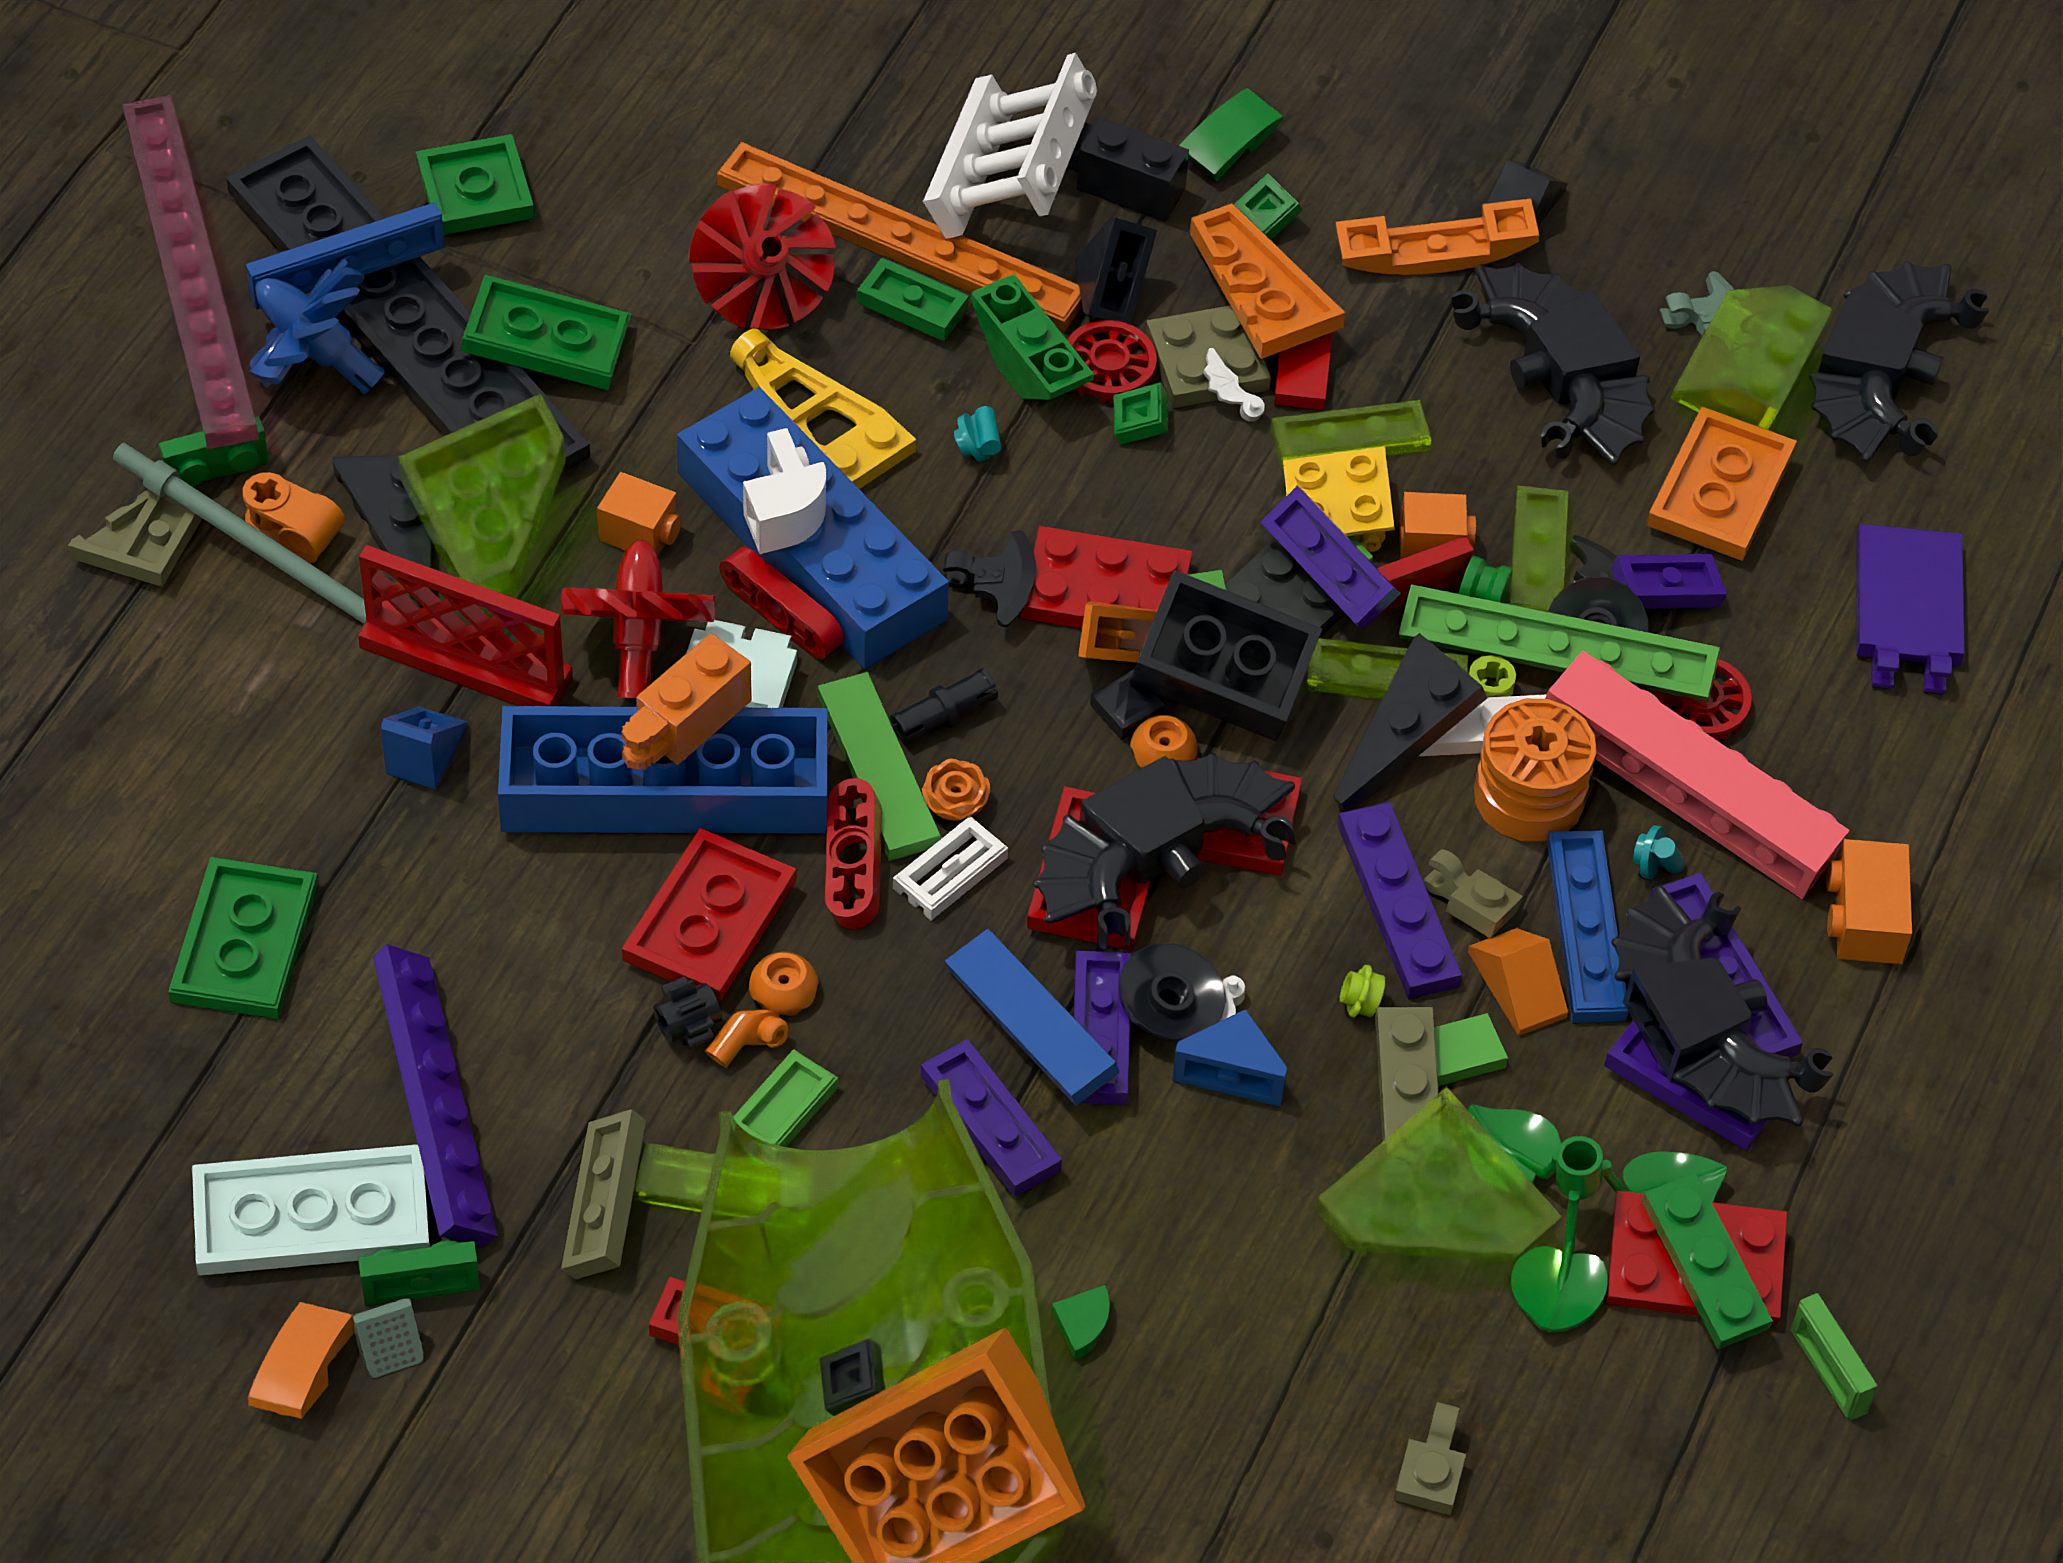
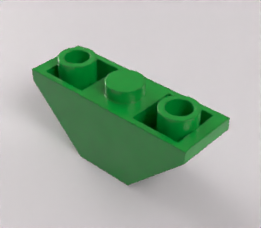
(1027, 342)

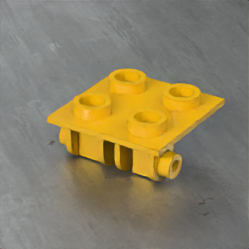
(1349, 490)

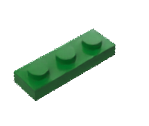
(1706, 1260)

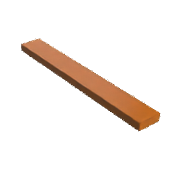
(901, 234)

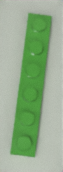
(1556, 640)

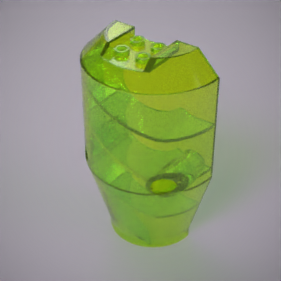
(811, 1259)

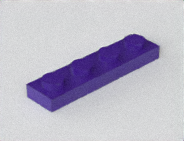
(1399, 900)
(1768, 1028)

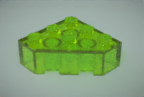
(488, 491)
(1438, 1193)

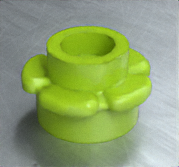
(1362, 992)

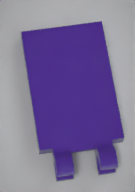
(1909, 602)

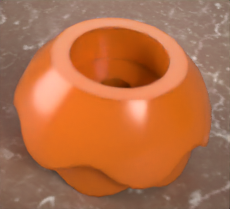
(1163, 730)
(957, 776)
(783, 998)

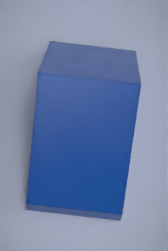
(420, 744)
(1232, 1060)

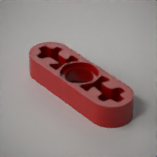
(781, 603)
(864, 872)

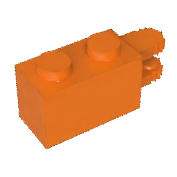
(687, 704)

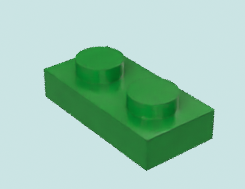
(913, 299)
(199, 464)
(419, 1273)

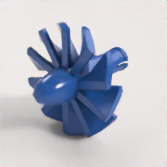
(309, 328)

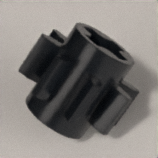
(687, 1012)

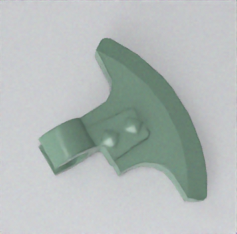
(1698, 310)

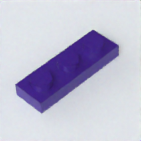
(1330, 557)
(1103, 1017)
(1636, 1063)
(993, 1119)

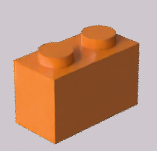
(1871, 901)

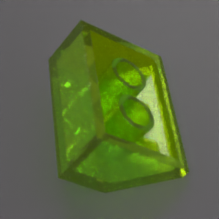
(1752, 353)

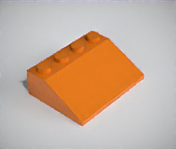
(942, 1462)

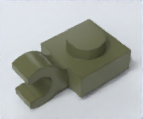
(1475, 899)
(1431, 1469)

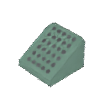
(388, 1338)

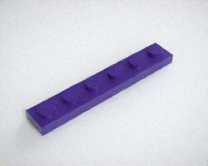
(434, 1096)

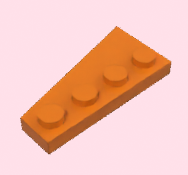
(1262, 285)

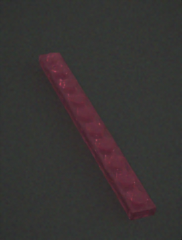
(190, 273)

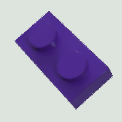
(1671, 580)

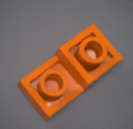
(298, 1359)

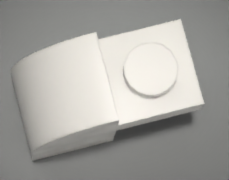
(790, 501)

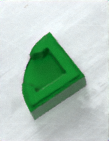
(1082, 1319)

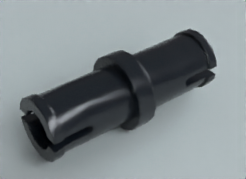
(944, 706)

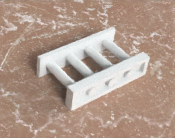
(987, 125)

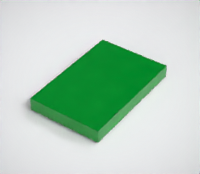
(545, 332)
(244, 938)

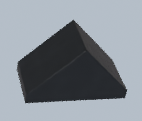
(1526, 182)
(1114, 269)

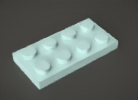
(308, 1209)

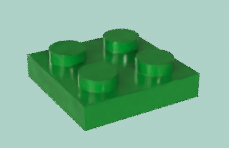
(476, 183)

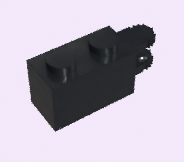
(1130, 168)

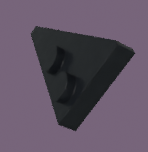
(386, 506)
(1417, 709)

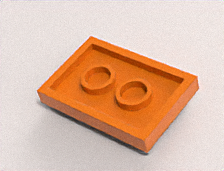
(1721, 483)

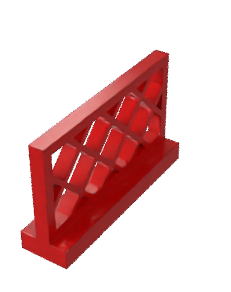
(444, 646)

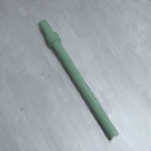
(165, 480)

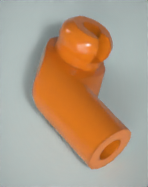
(747, 1028)

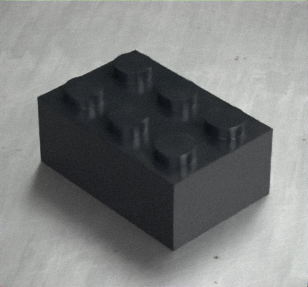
(1225, 655)

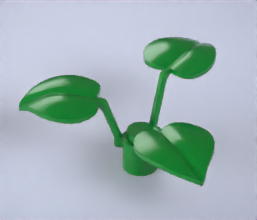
(1563, 1287)

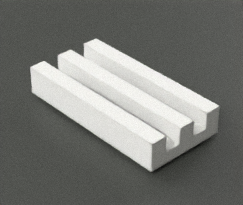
(960, 884)

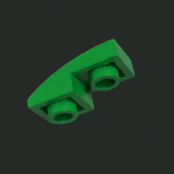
(1230, 131)

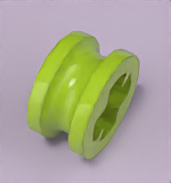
(1496, 668)

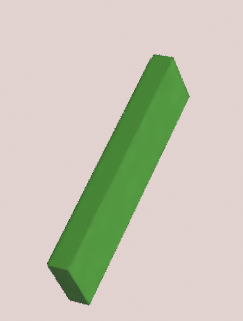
(877, 757)

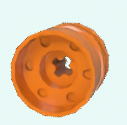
(1534, 769)

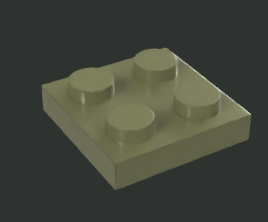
(1182, 351)

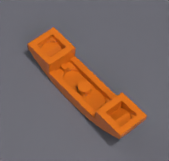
(1438, 246)

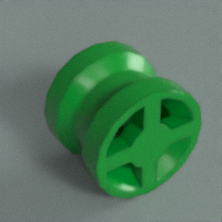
(1486, 581)

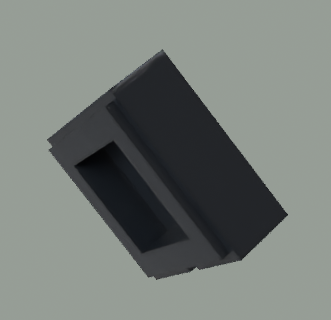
(1125, 705)
(851, 1376)

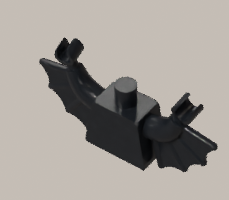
(1571, 350)
(1876, 350)
(1154, 827)
(1700, 1018)

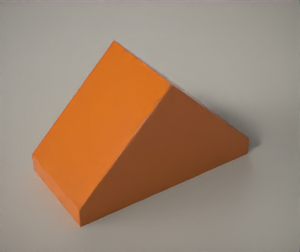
(1114, 631)
(1522, 978)

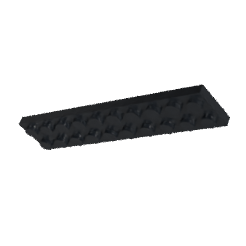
(401, 310)

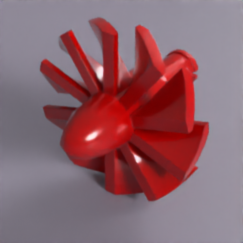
(761, 256)
(637, 612)

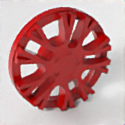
(1112, 359)
(1706, 711)

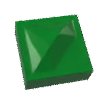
(1269, 206)
(1140, 413)

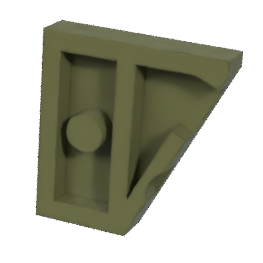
(140, 539)

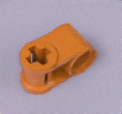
(297, 517)

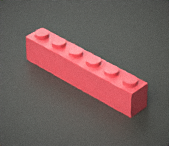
(1700, 777)

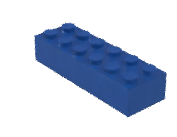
(856, 559)
(751, 776)

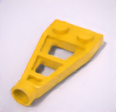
(860, 453)

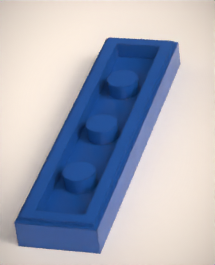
(364, 248)
(1586, 925)
(1032, 1017)

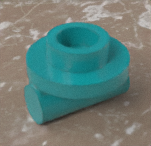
(978, 434)
(1657, 851)

